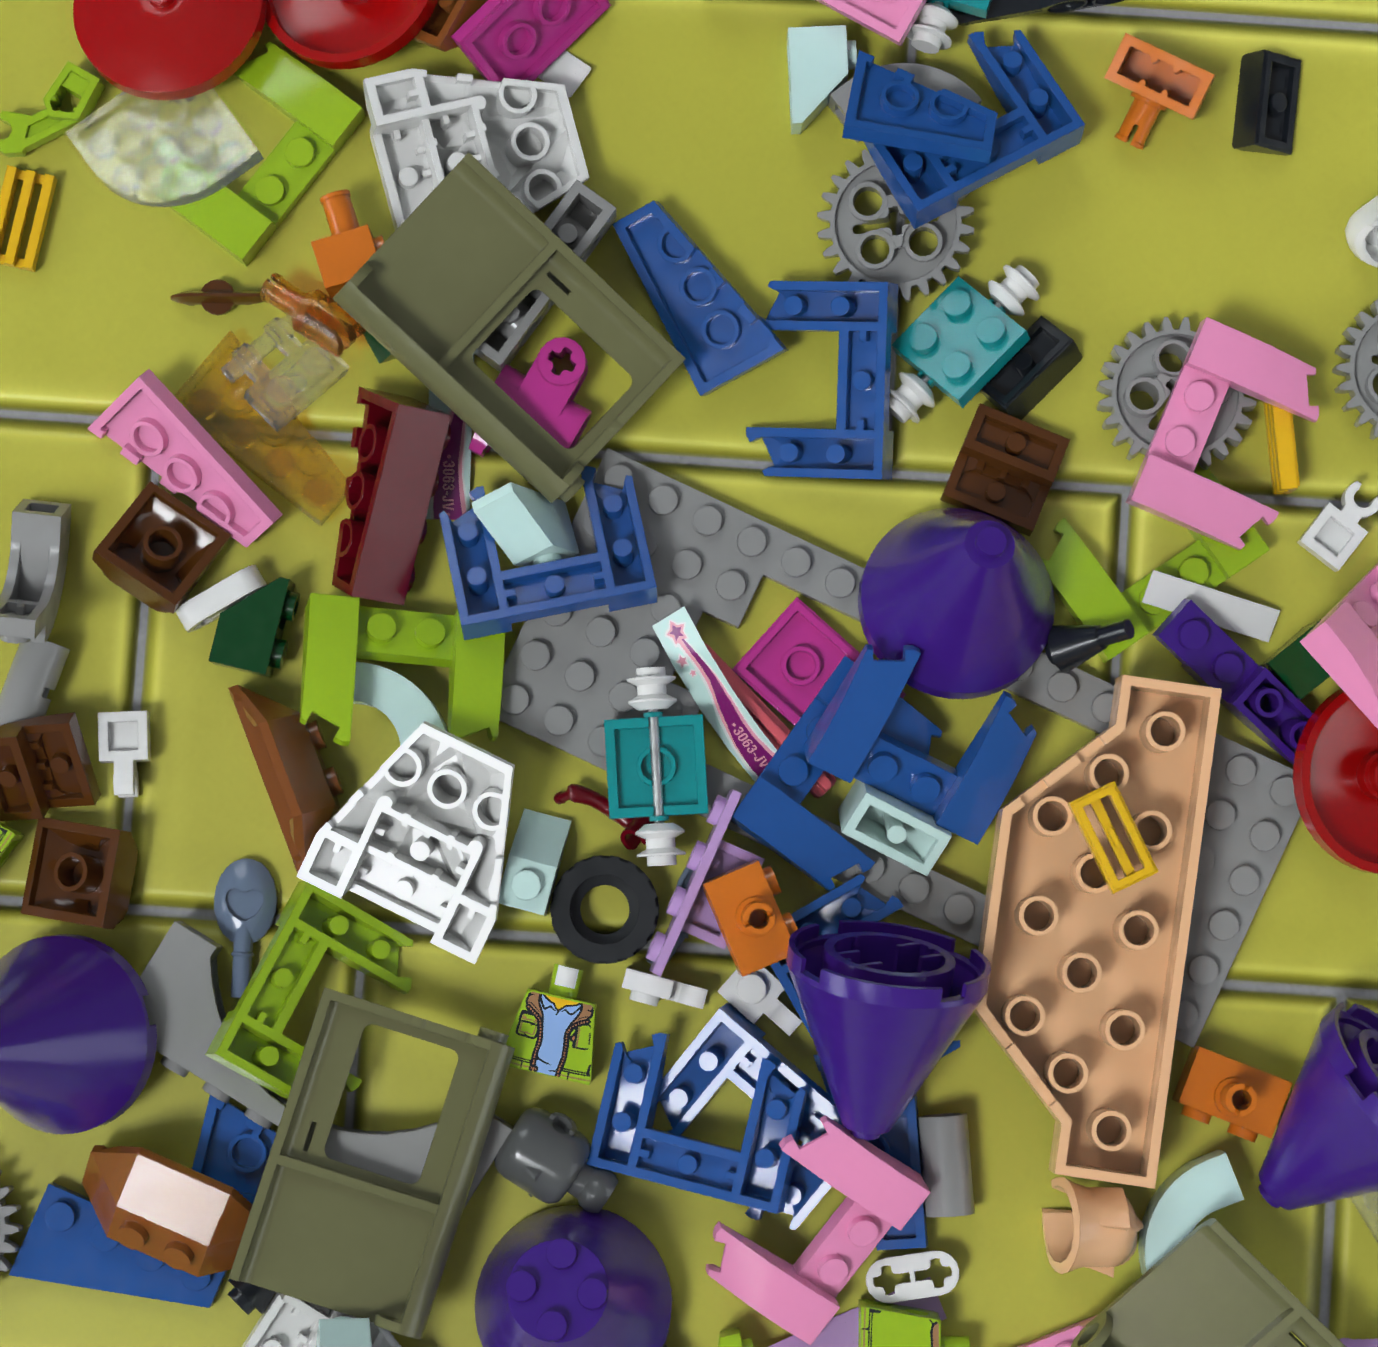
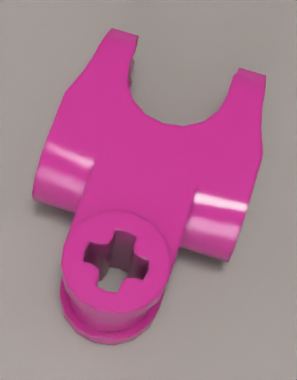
(547, 395)

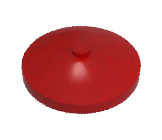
(347, 31)
(168, 45)
(1339, 782)

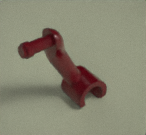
(589, 797)

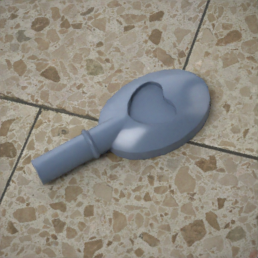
(245, 913)

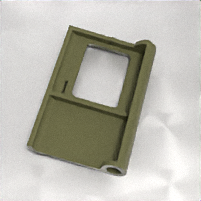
(454, 280)
(351, 1233)
(1206, 1296)

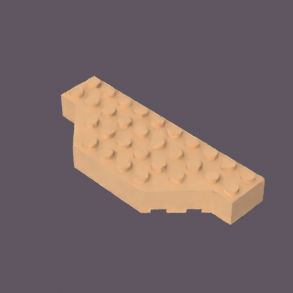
(1094, 977)

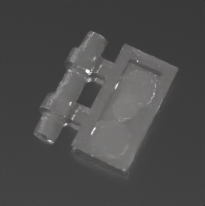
(293, 382)

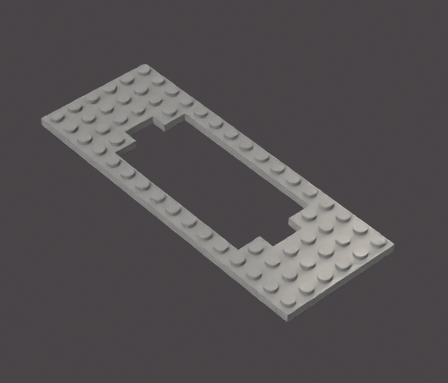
(710, 558)

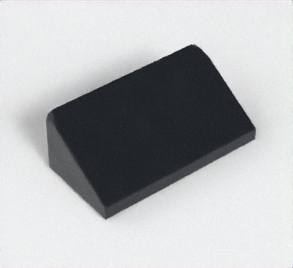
(1266, 103)
(1033, 370)

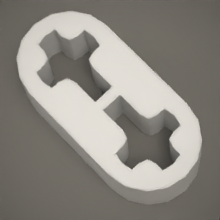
(210, 603)
(913, 1289)

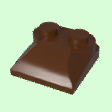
(159, 549)
(80, 873)

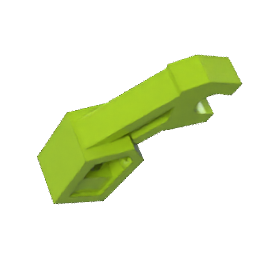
(36, 130)

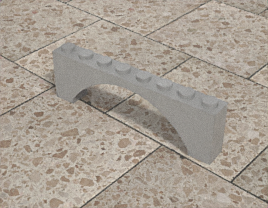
(189, 1012)

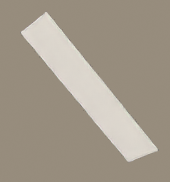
(1222, 608)

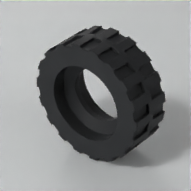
(567, 915)

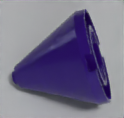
(962, 595)
(882, 1011)
(71, 1034)
(1330, 1123)

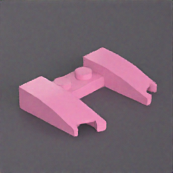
(1166, 479)
(1348, 644)
(804, 1294)

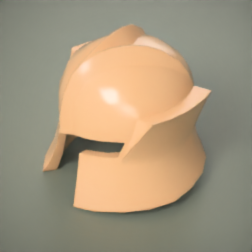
(1095, 1233)

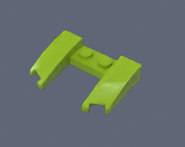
(321, 127)
(1096, 600)
(342, 631)
(308, 927)

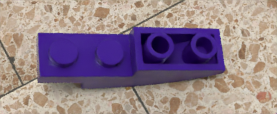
(1246, 687)

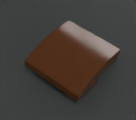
(1005, 468)
(44, 767)

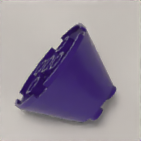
(573, 1284)

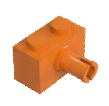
(1157, 83)
(347, 247)
(750, 916)
(1231, 1092)

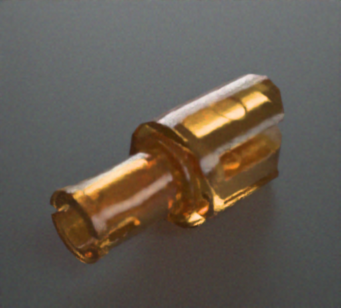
(313, 315)

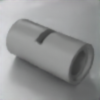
(30, 678)
(946, 1164)

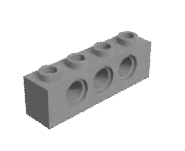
(581, 224)

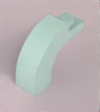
(396, 698)
(1183, 1202)

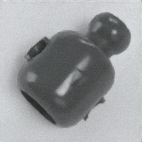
(549, 1159)

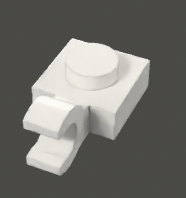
(124, 741)
(758, 995)

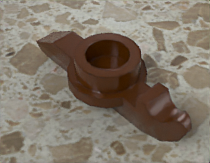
(217, 297)

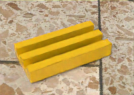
(7, 195)
(1281, 450)
(1093, 798)

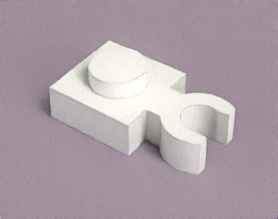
(1335, 532)
(650, 988)

